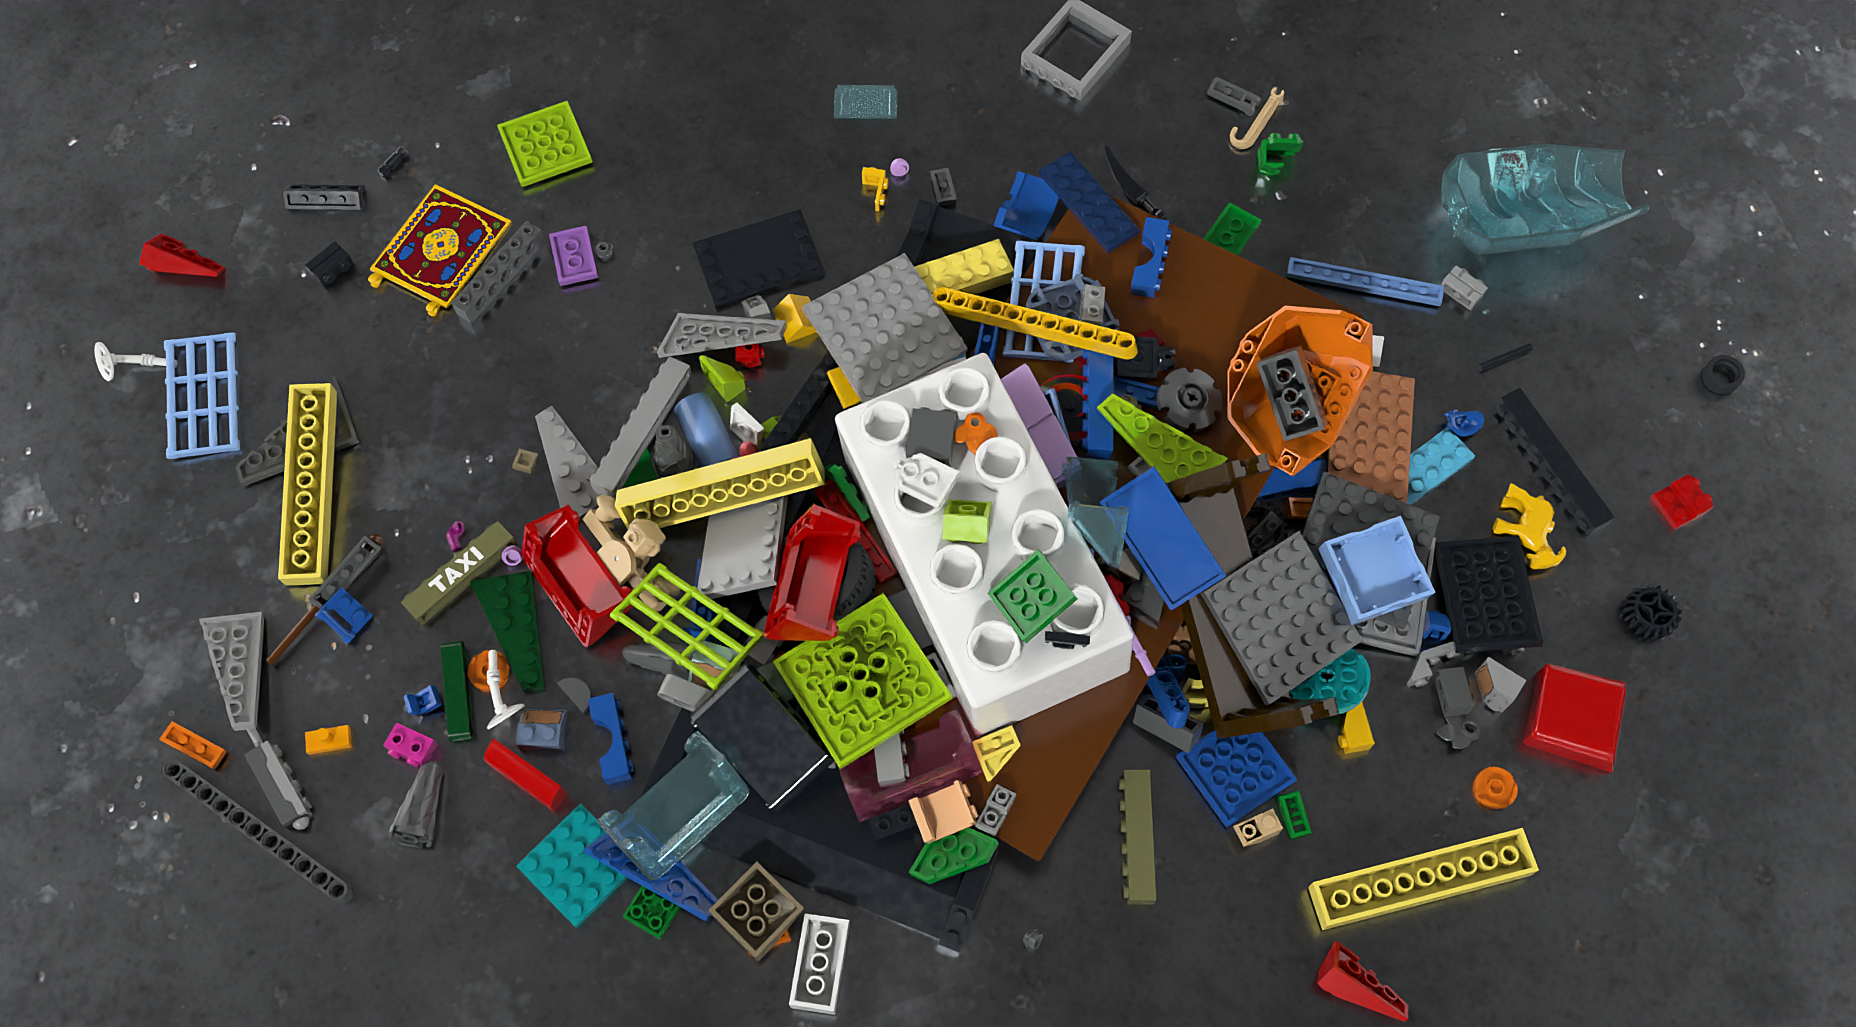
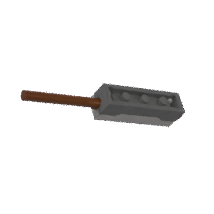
(343, 576)

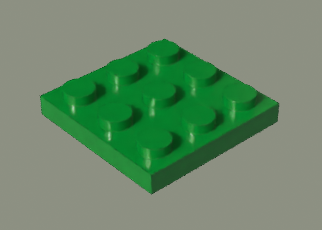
(1032, 596)

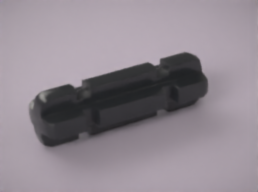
(393, 161)

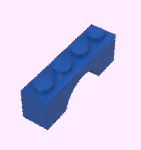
(1145, 277)
(615, 763)

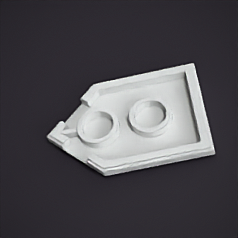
(925, 478)

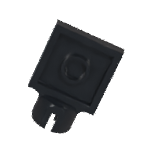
(1148, 360)

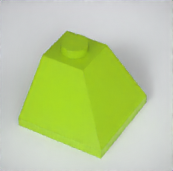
(723, 377)

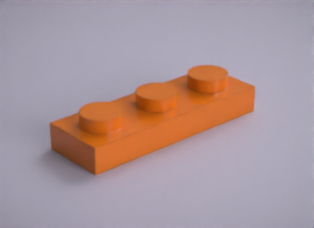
(193, 745)

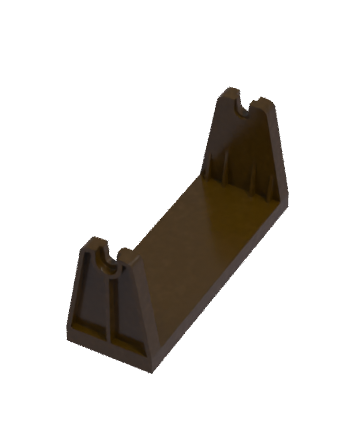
(1230, 694)

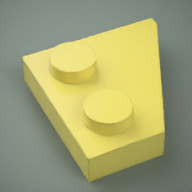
(995, 750)

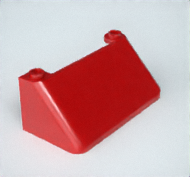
(572, 574)
(811, 577)

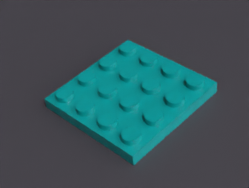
(568, 875)

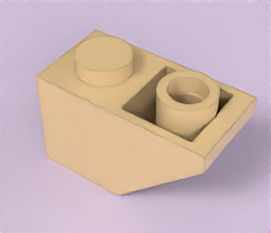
(1258, 828)

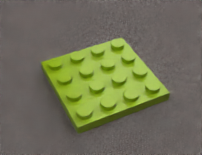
(544, 143)

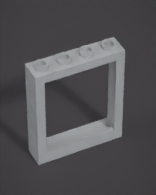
(1061, 79)

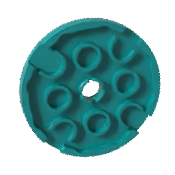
(1348, 682)

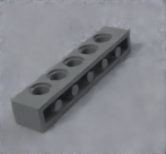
(498, 272)

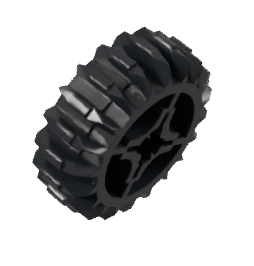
(1658, 609)

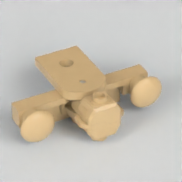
(628, 557)

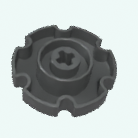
(1175, 396)

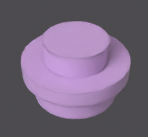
(899, 167)
(512, 555)

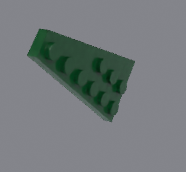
(513, 617)

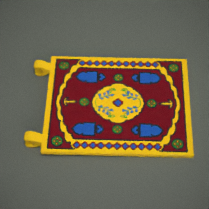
(439, 247)

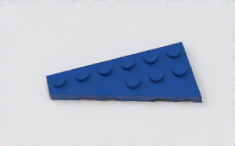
(675, 885)

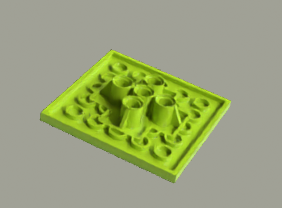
(848, 719)

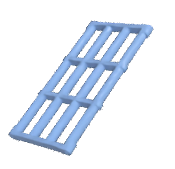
(1016, 281)
(212, 410)

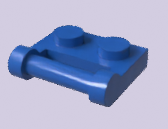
(348, 609)

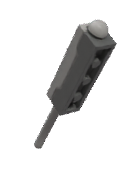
(278, 784)

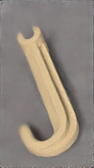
(1259, 123)

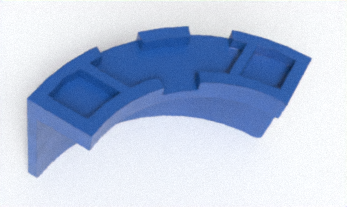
(1028, 208)

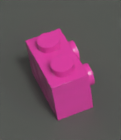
(410, 745)

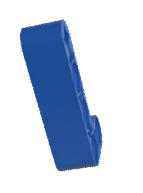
(1167, 690)

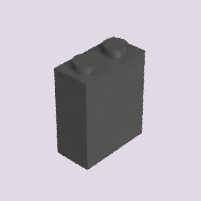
(932, 434)

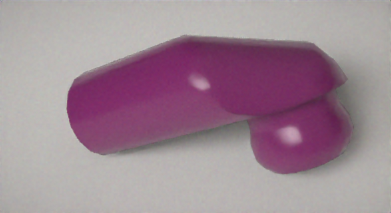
(454, 534)

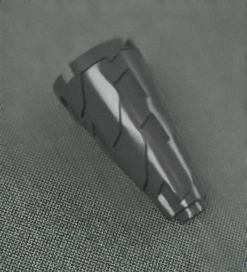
(672, 453)
(654, 659)
(416, 816)

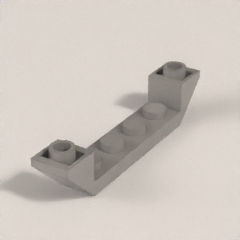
(1421, 671)

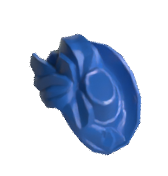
(1464, 422)

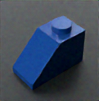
(1436, 627)

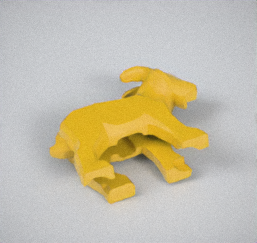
(1532, 526)

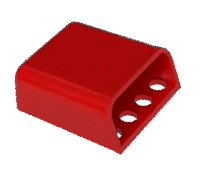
(1576, 715)

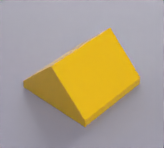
(797, 322)

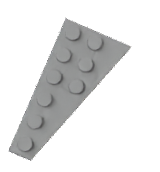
(707, 332)
(568, 463)
(236, 658)

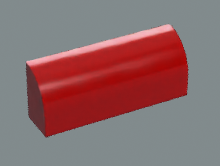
(524, 775)

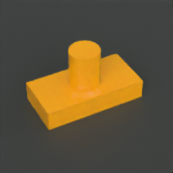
(328, 739)

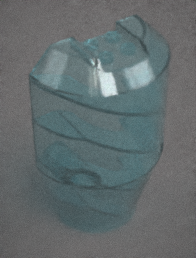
(1534, 196)

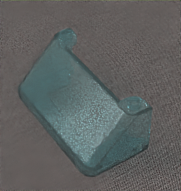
(1086, 485)
(677, 809)

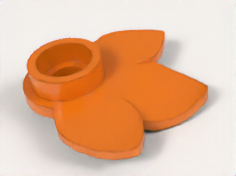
(974, 435)

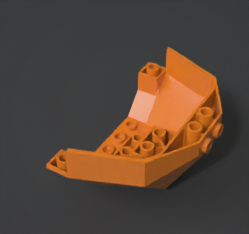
(1339, 360)

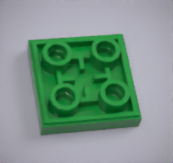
(651, 912)

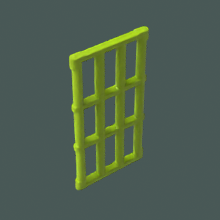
(694, 643)

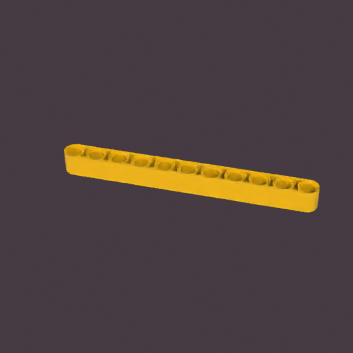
(951, 301)

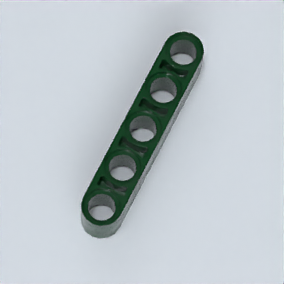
(456, 691)

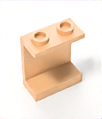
(944, 812)

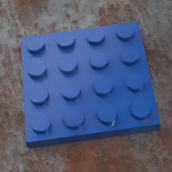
(1236, 773)

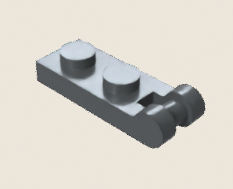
(1234, 96)

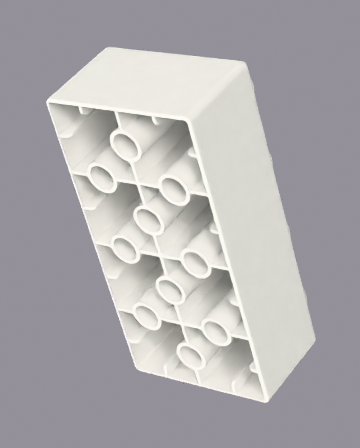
(983, 656)

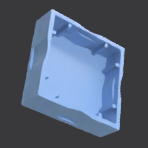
(1376, 570)

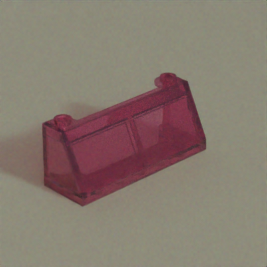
(933, 762)

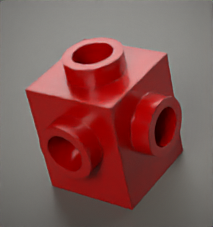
(749, 355)

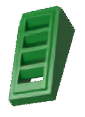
(1298, 803)

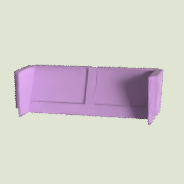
(1039, 421)

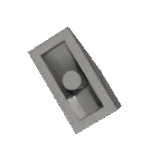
(756, 308)

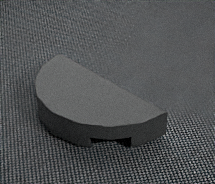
(577, 692)

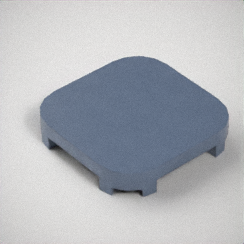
(1064, 301)

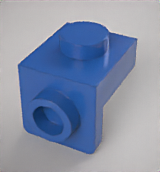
(423, 701)

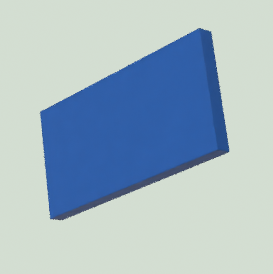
(1165, 539)

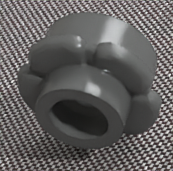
(603, 254)
(1032, 939)

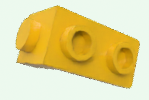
(876, 177)

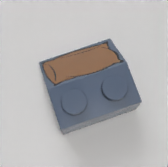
(541, 730)

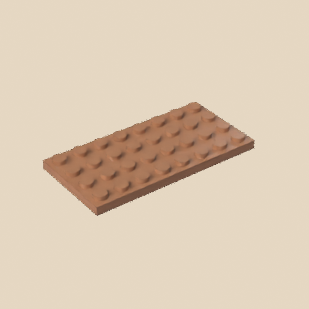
(1377, 437)

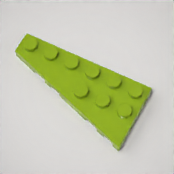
(1158, 443)

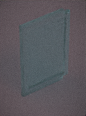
(865, 101)

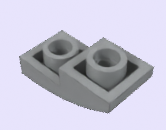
(996, 810)

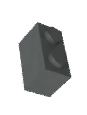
(1454, 691)

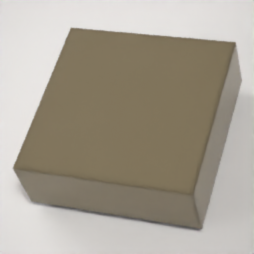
(525, 461)

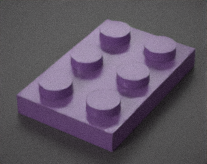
(573, 255)

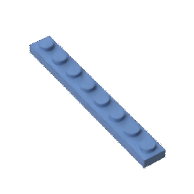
(1365, 281)

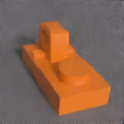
(1297, 508)

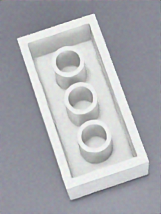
(819, 964)

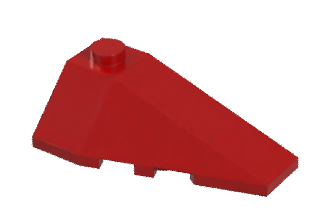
(171, 256)
(1352, 982)

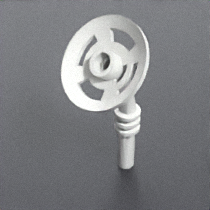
(107, 361)
(493, 679)

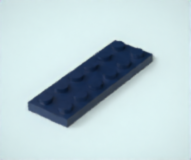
(1089, 202)

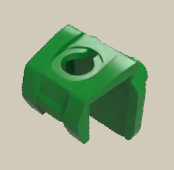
(1277, 146)

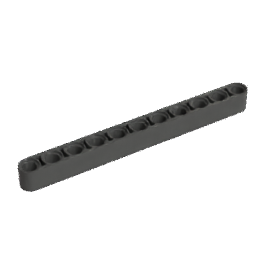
(266, 834)

